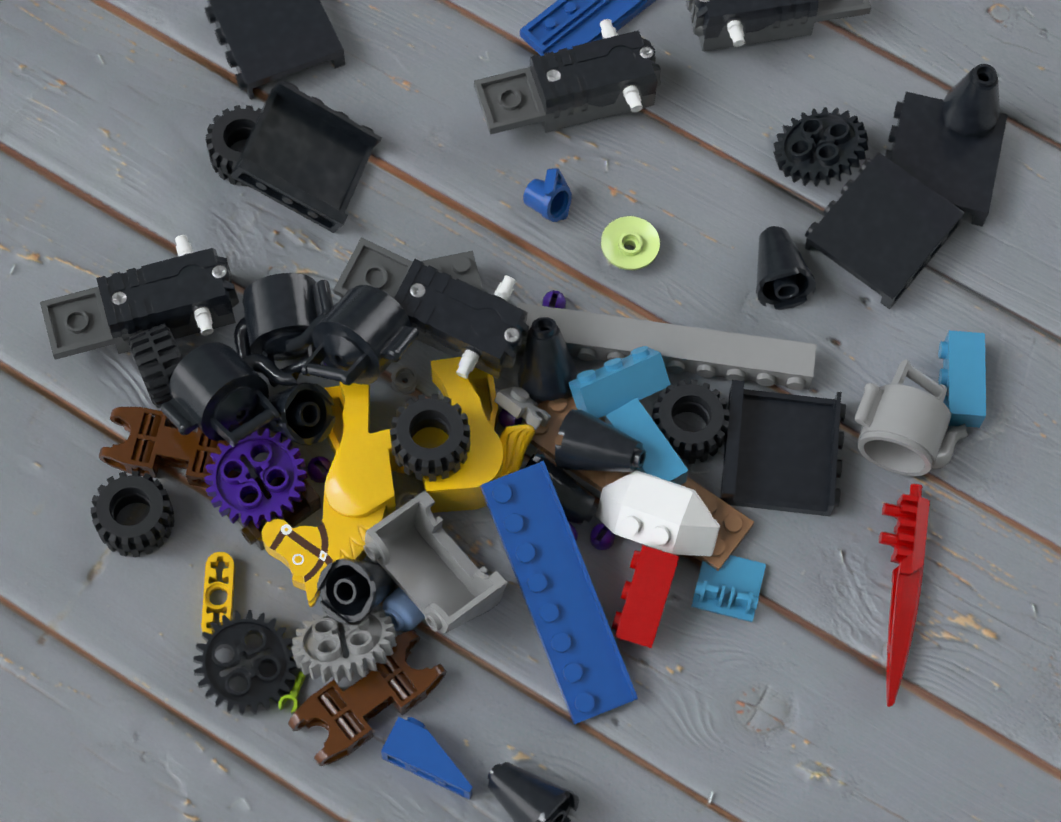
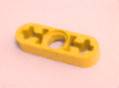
(228, 575)

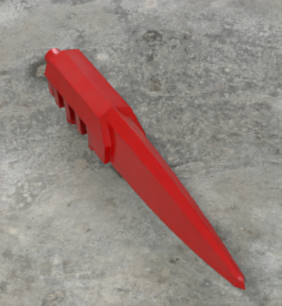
(909, 553)

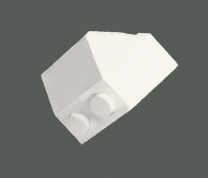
(658, 515)

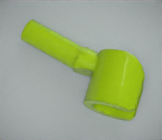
(294, 693)

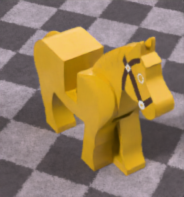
(360, 477)

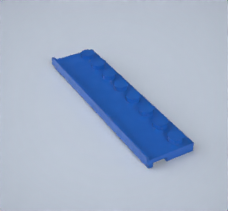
(577, 22)
(558, 592)

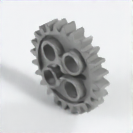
(320, 647)

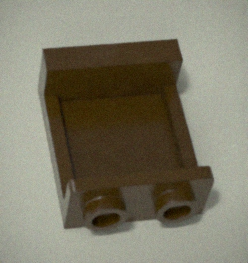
(302, 510)

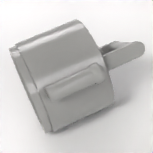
(906, 425)

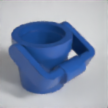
(549, 197)

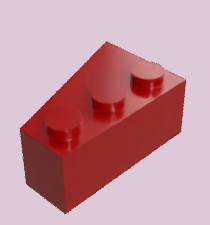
(645, 596)

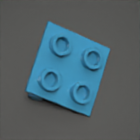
(731, 590)

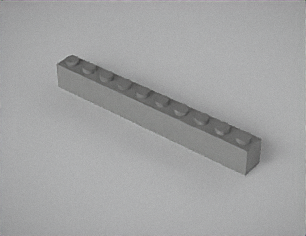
(684, 347)

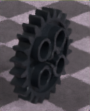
(821, 146)
(232, 636)

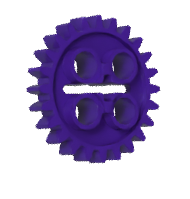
(231, 491)

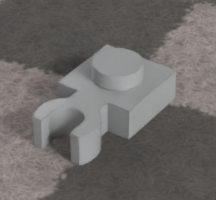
(519, 404)

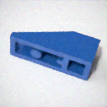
(418, 752)

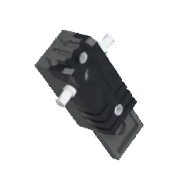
(748, 22)
(573, 84)
(182, 292)
(444, 310)

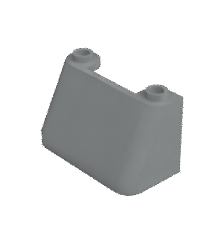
(432, 566)

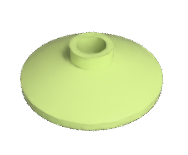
(633, 232)

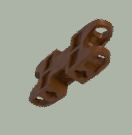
(156, 443)
(390, 684)

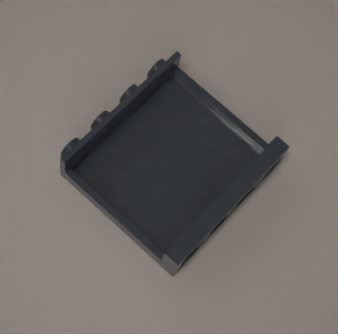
(273, 38)
(305, 156)
(944, 160)
(884, 227)
(782, 451)

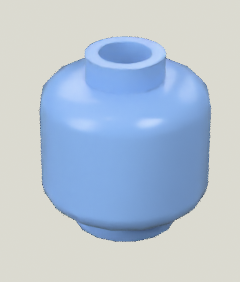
(402, 611)

